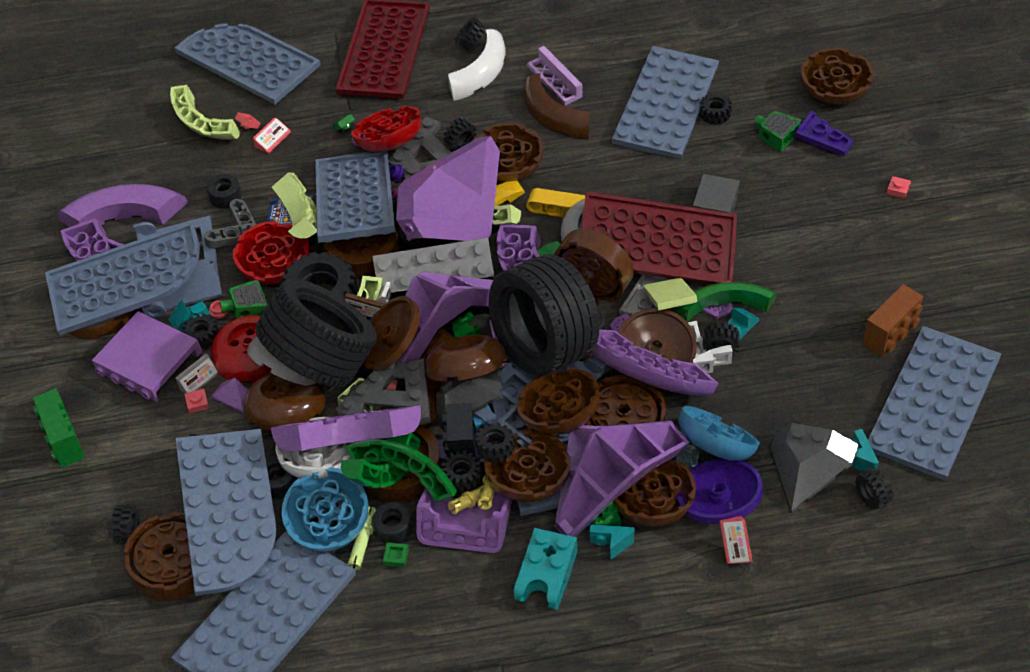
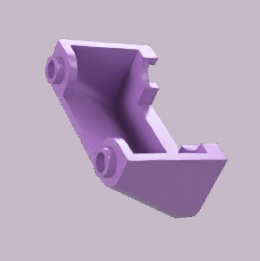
(468, 529)

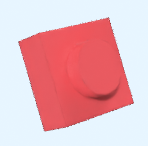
(247, 121)
(898, 187)
(196, 401)

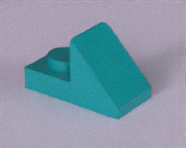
(182, 313)
(742, 320)
(865, 456)
(617, 537)

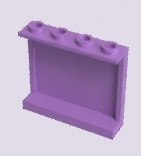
(144, 355)

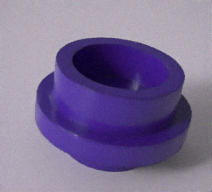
(396, 172)

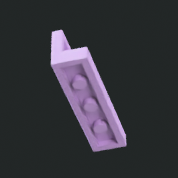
(560, 76)

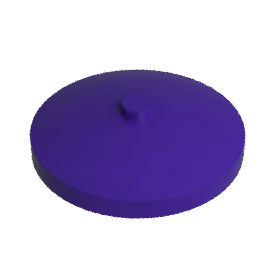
(723, 491)

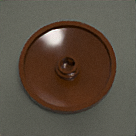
(395, 330)
(661, 333)

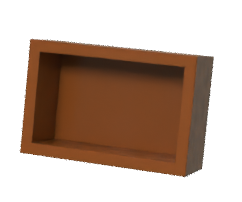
(893, 320)

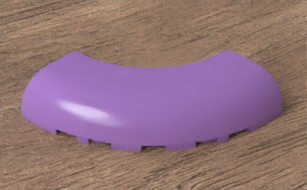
(124, 202)
(87, 239)
(517, 244)
(651, 368)
(347, 428)

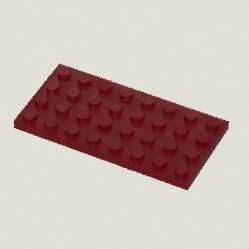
(383, 48)
(666, 237)

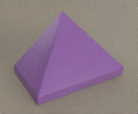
(231, 394)

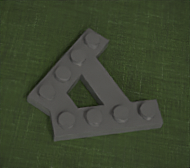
(423, 141)
(372, 390)

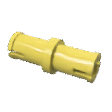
(467, 500)

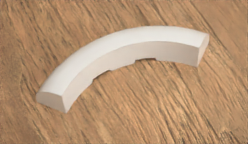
(480, 72)

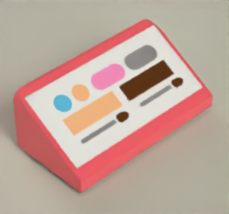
(271, 135)
(735, 540)

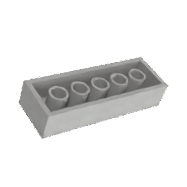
(461, 259)

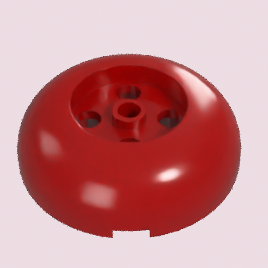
(387, 129)
(275, 244)
(230, 351)

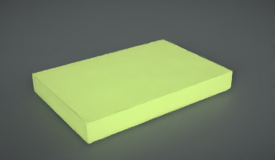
(670, 293)

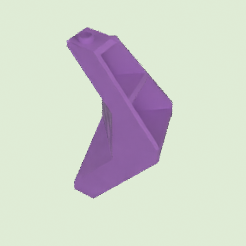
(452, 195)
(439, 301)
(607, 464)

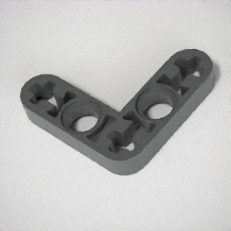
(214, 238)

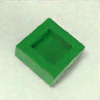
(343, 123)
(396, 555)

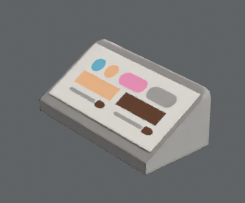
(197, 375)

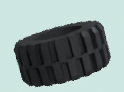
(324, 269)

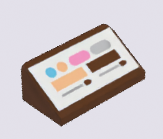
(364, 305)

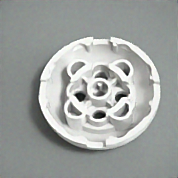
(313, 460)

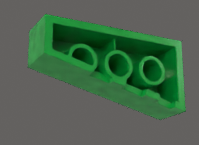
(58, 428)

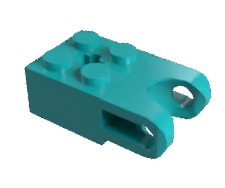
(546, 566)

